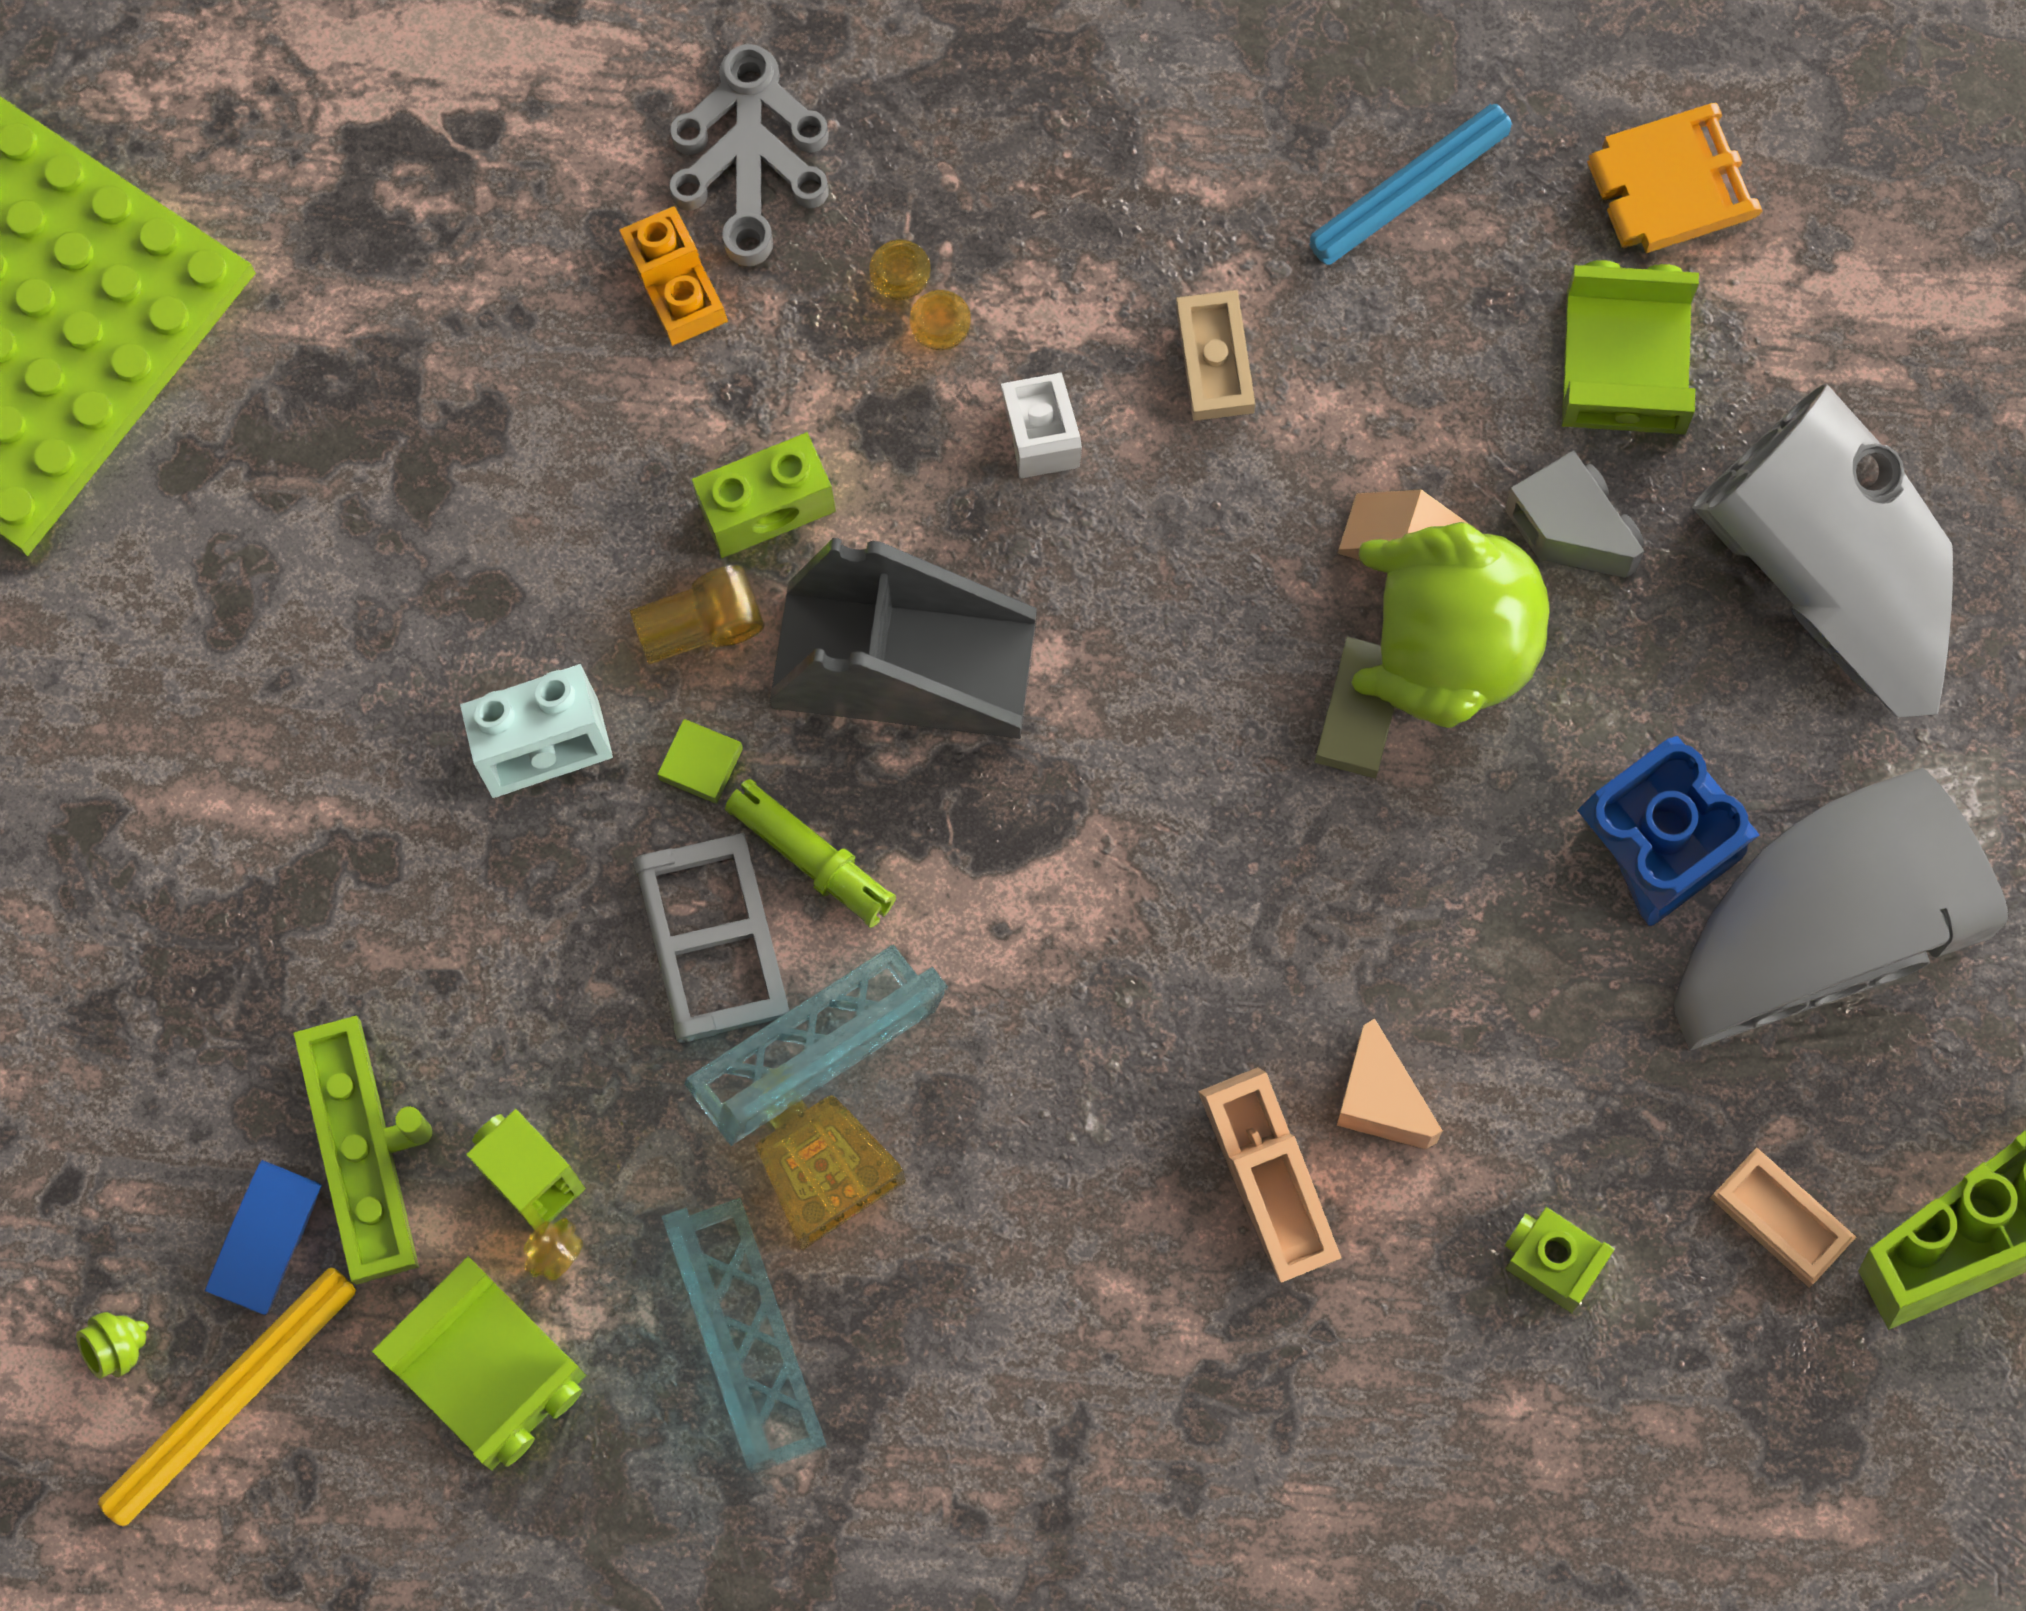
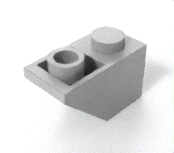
(1571, 520)

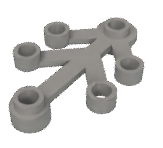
(747, 145)

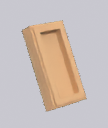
(1783, 1217)

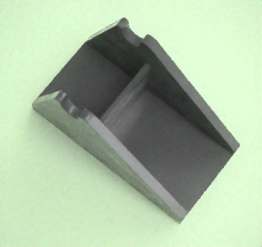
(902, 644)

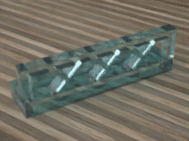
(822, 1055)
(720, 1343)

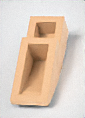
(1270, 1174)

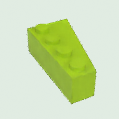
(1954, 1243)

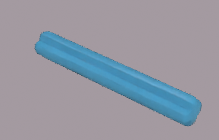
(1410, 184)

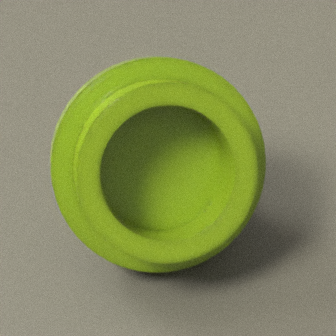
(111, 1344)

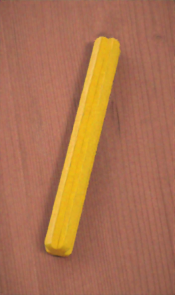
(226, 1397)

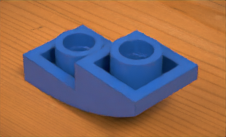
(263, 1237)

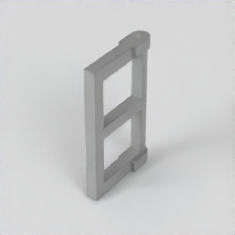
(667, 947)

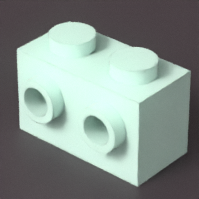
(536, 731)

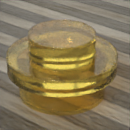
(900, 270)
(940, 320)
(552, 1249)

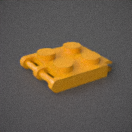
(1671, 180)

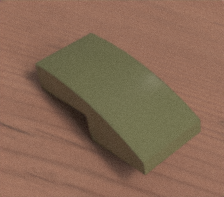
(1354, 722)

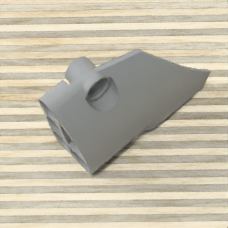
(1854, 561)

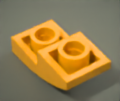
(673, 275)

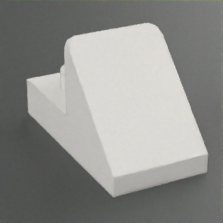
(1042, 425)

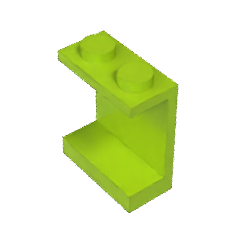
(1628, 348)
(481, 1365)

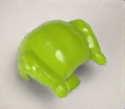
(1457, 622)

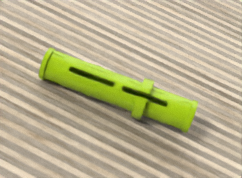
(831, 869)

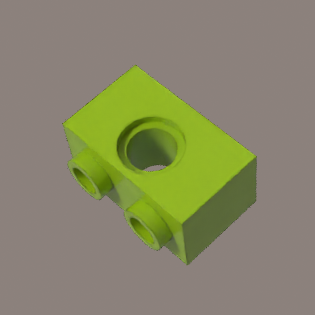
(764, 495)

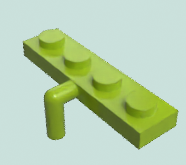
(359, 1149)

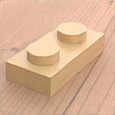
(1215, 355)

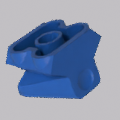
(1668, 827)

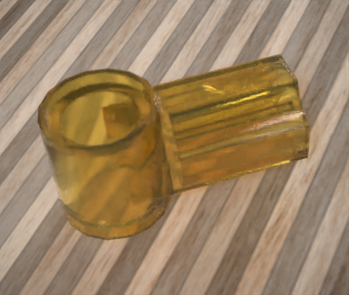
(714, 611)

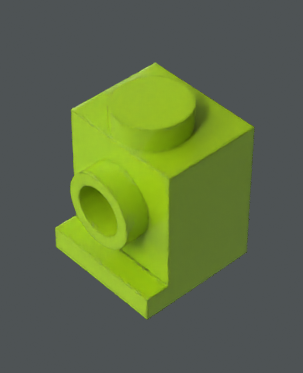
(1561, 1282)

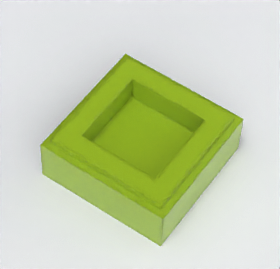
(700, 761)

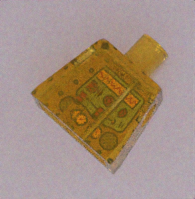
(825, 1167)

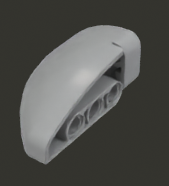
(1840, 909)

